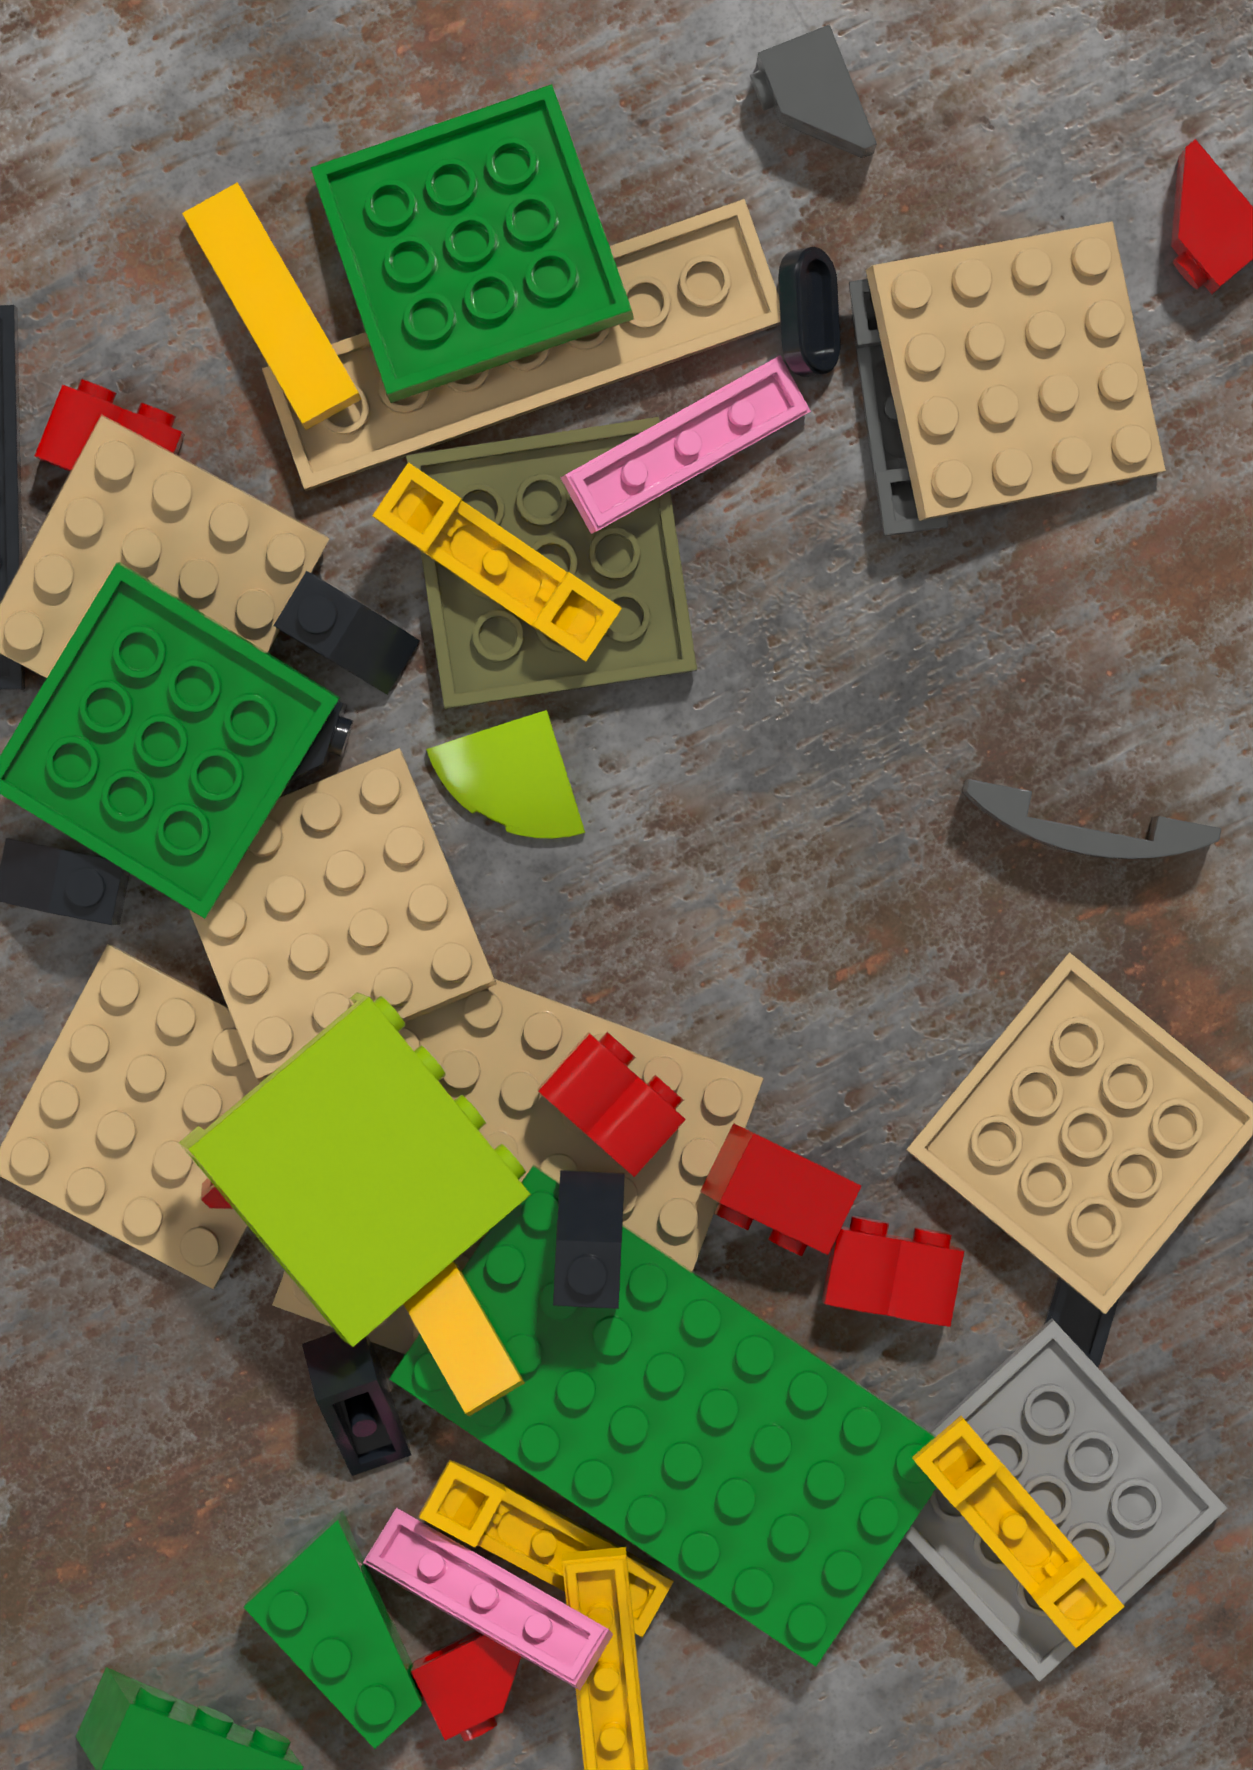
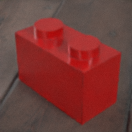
(779, 1190)

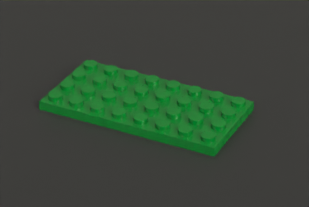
(690, 1429)

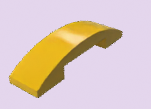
(496, 562)
(1018, 1531)
(529, 1534)

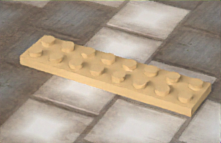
(687, 294)

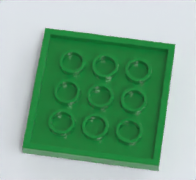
(472, 243)
(162, 740)

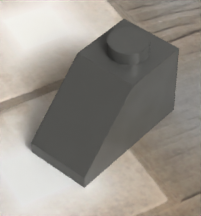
(814, 91)

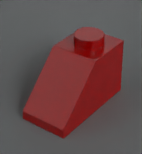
(1209, 222)
(466, 1684)

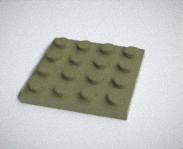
(634, 562)

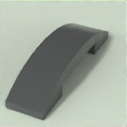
(885, 442)
(1011, 806)

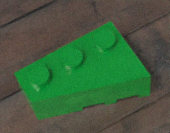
(339, 1633)
(150, 1730)

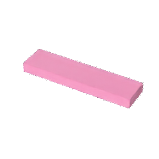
(685, 444)
(488, 1598)

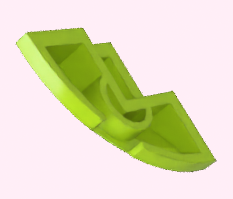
(512, 777)

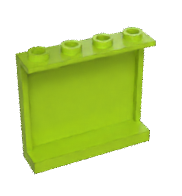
(359, 1168)

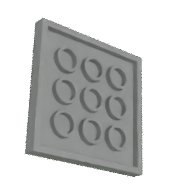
(1090, 1469)

